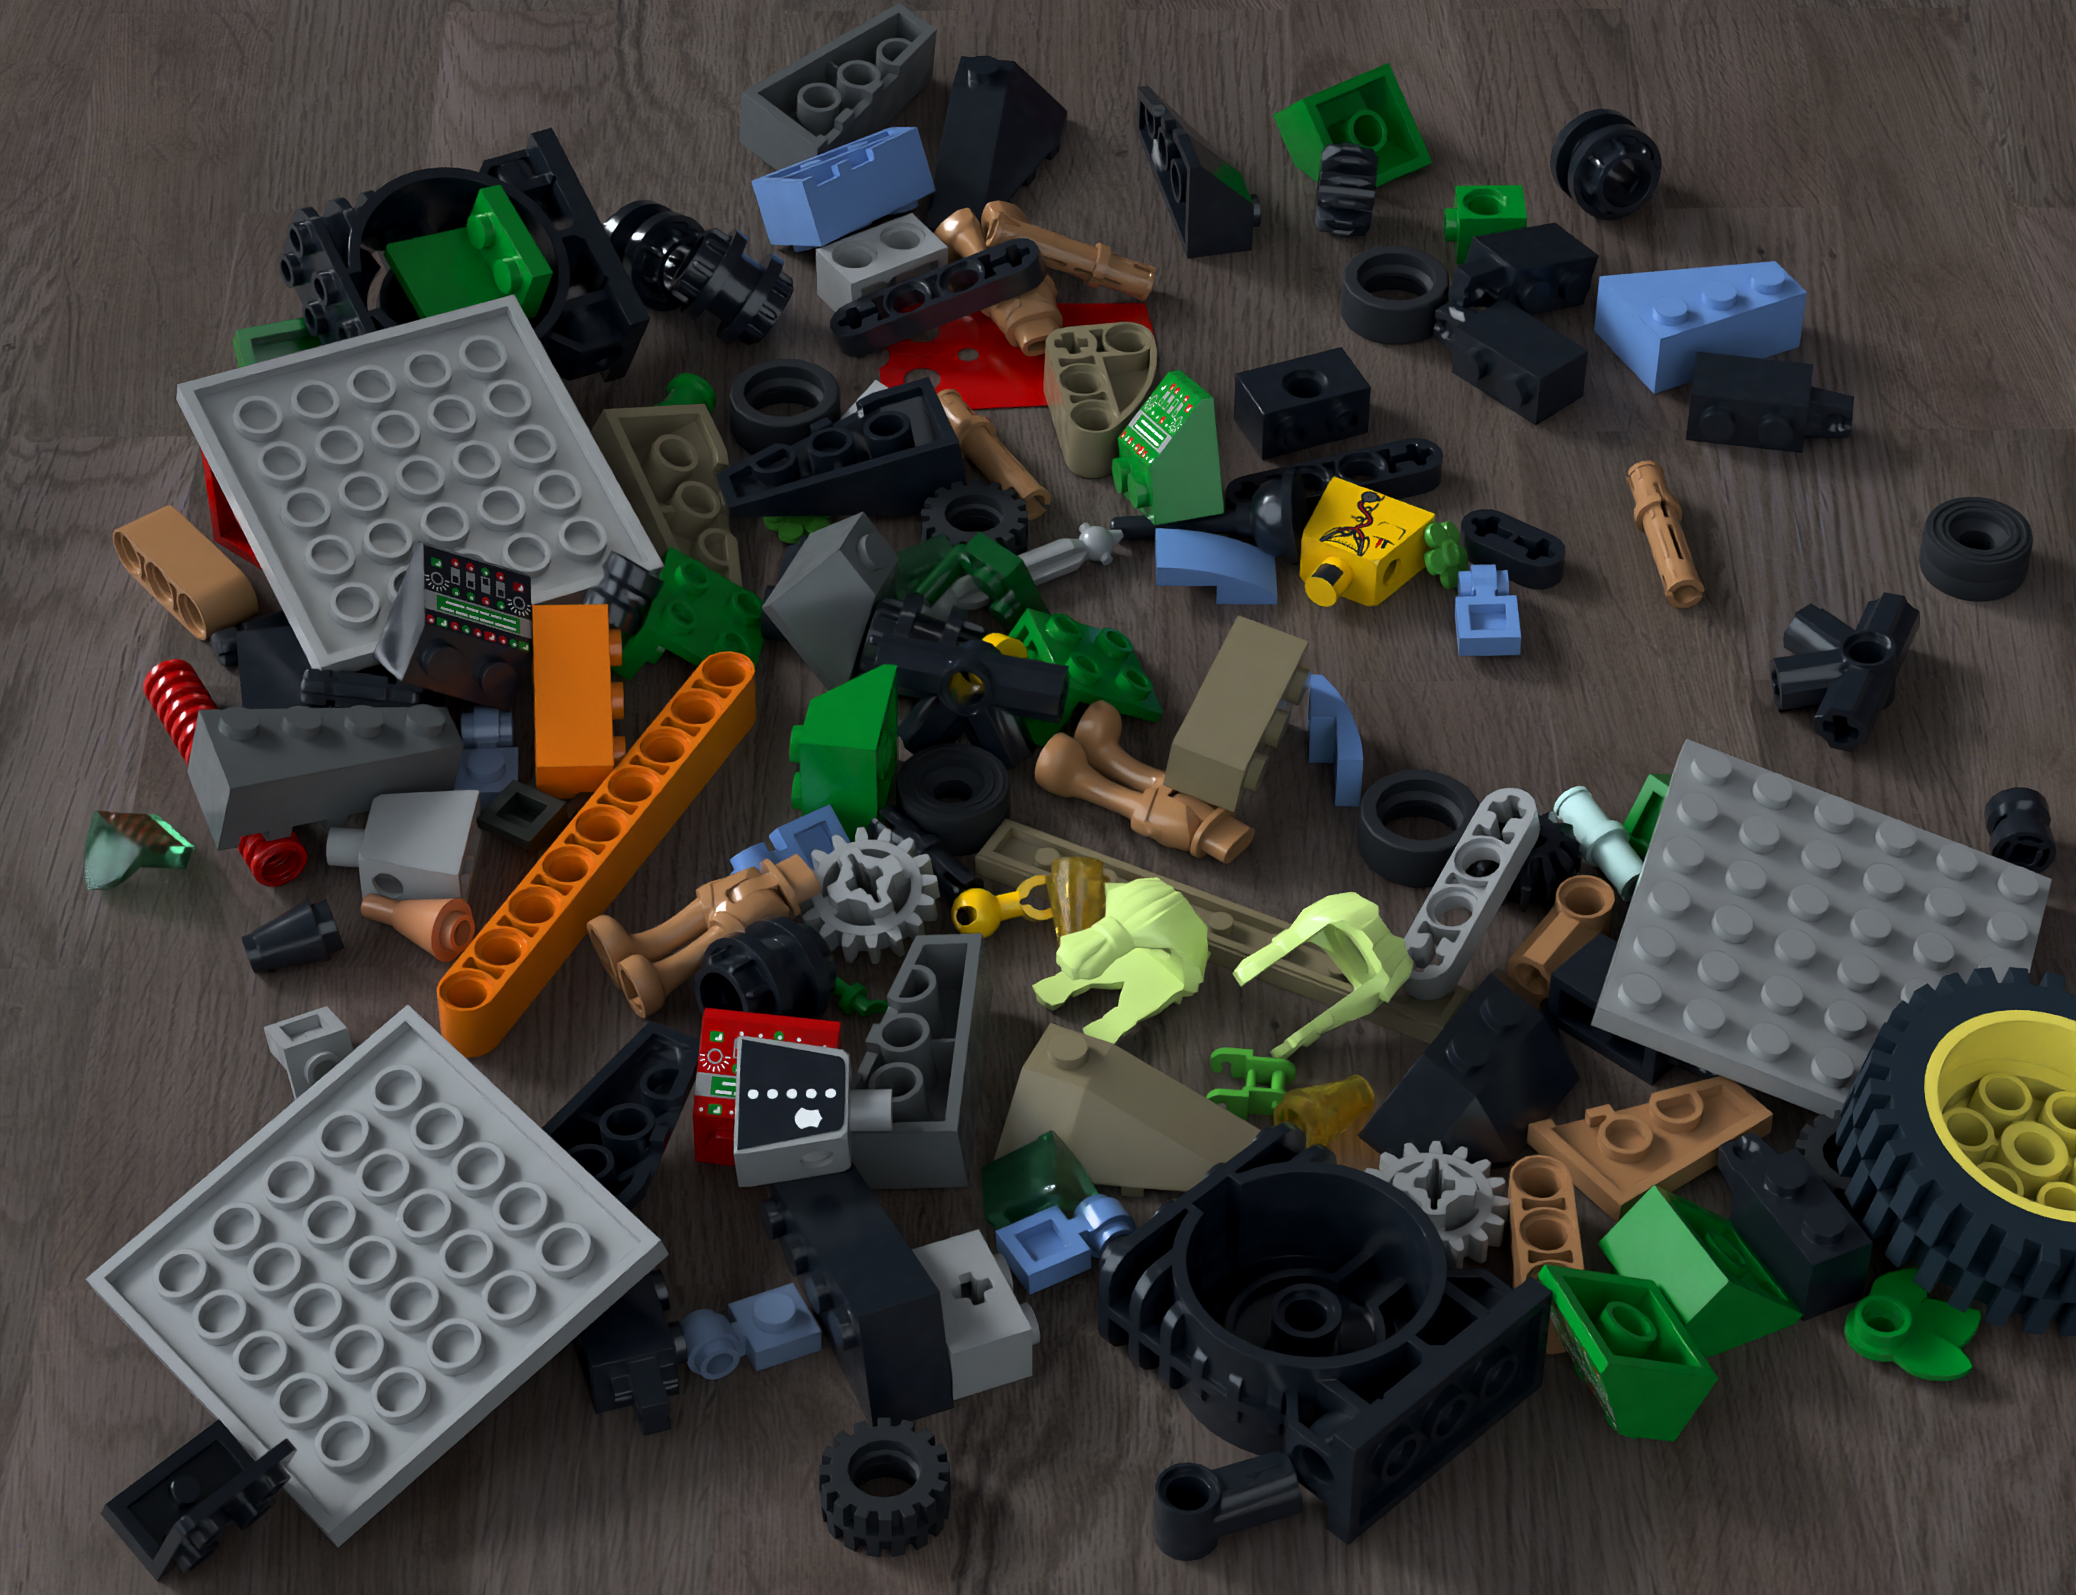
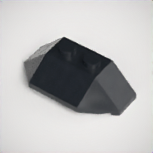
(1479, 1080)

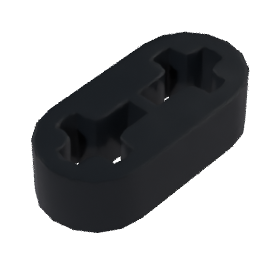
(1526, 552)

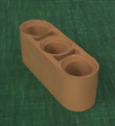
(185, 572)
(1542, 1224)

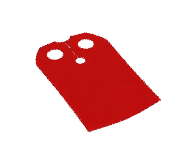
(1002, 372)

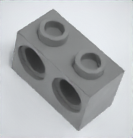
(877, 260)

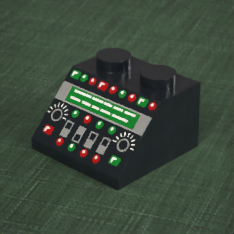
(460, 627)

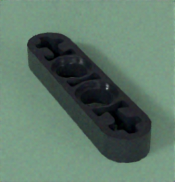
(861, 325)
(1398, 467)

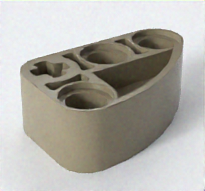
(1095, 388)

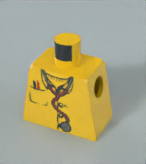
(1361, 545)

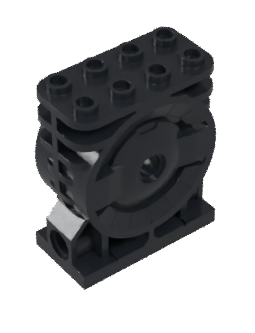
(589, 311)
(1312, 1279)

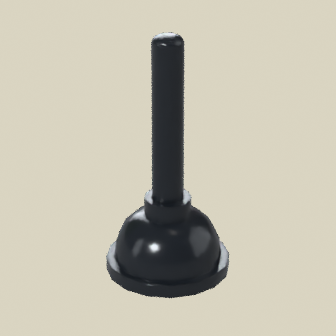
(1272, 518)

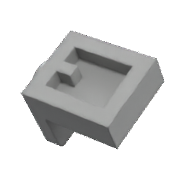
(309, 1046)

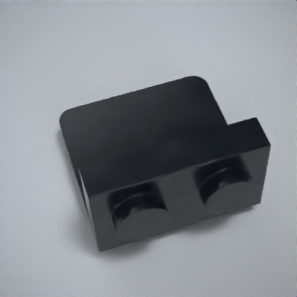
(195, 1497)

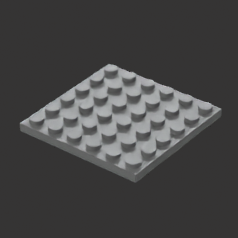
(402, 439)
(1795, 924)
(376, 1271)

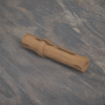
(1088, 262)
(990, 455)
(1659, 518)

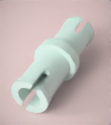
(1601, 840)

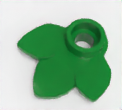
(1911, 1329)

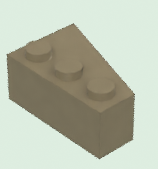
(1238, 715)

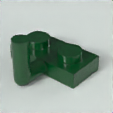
(994, 572)

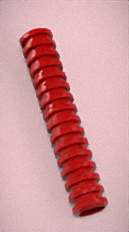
(176, 698)

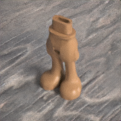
(1022, 319)
(1095, 760)
(720, 908)

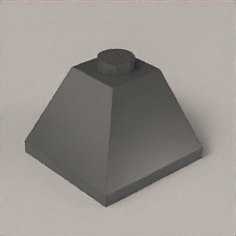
(832, 596)

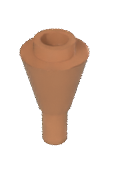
(435, 925)

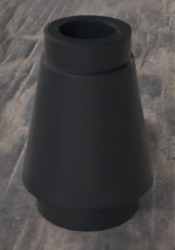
(294, 938)

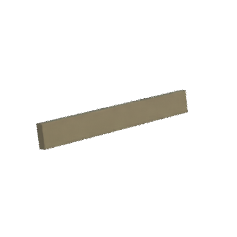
(1232, 934)

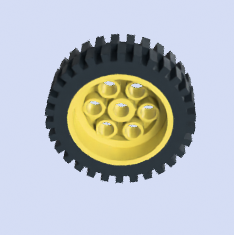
(1971, 1143)

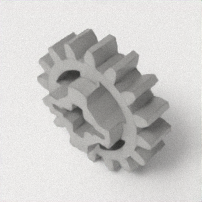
(884, 876)
(1466, 1200)

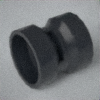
(625, 590)
(2020, 829)

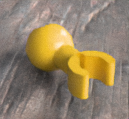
(988, 911)

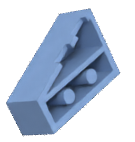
(844, 189)
(1669, 315)

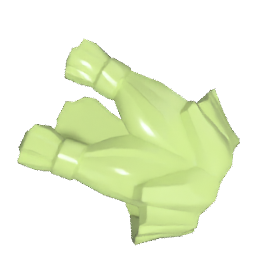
(1144, 945)
(1360, 947)

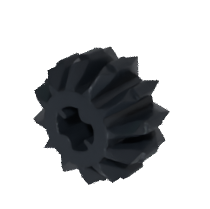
(1345, 189)
(1546, 867)

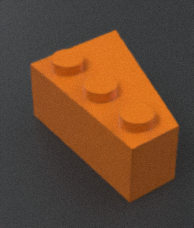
(575, 698)

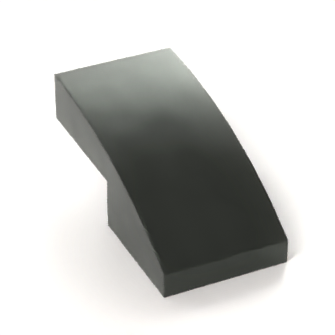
(529, 815)

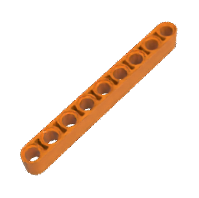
(596, 855)

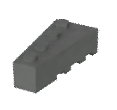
(839, 89)

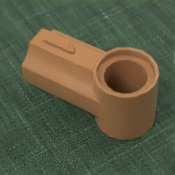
(1580, 913)

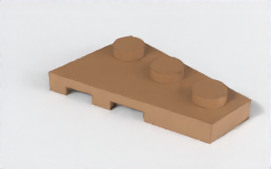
(1657, 1143)

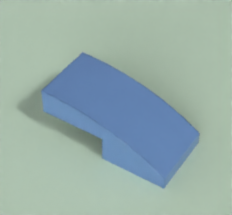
(1204, 559)
(1335, 740)

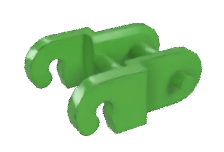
(1255, 1071)

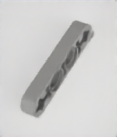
(1479, 895)

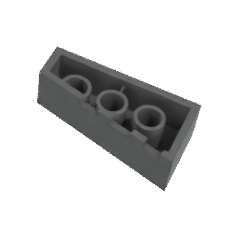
(314, 764)
(933, 1061)

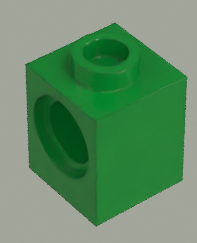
(1481, 212)

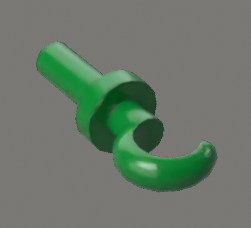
(854, 999)

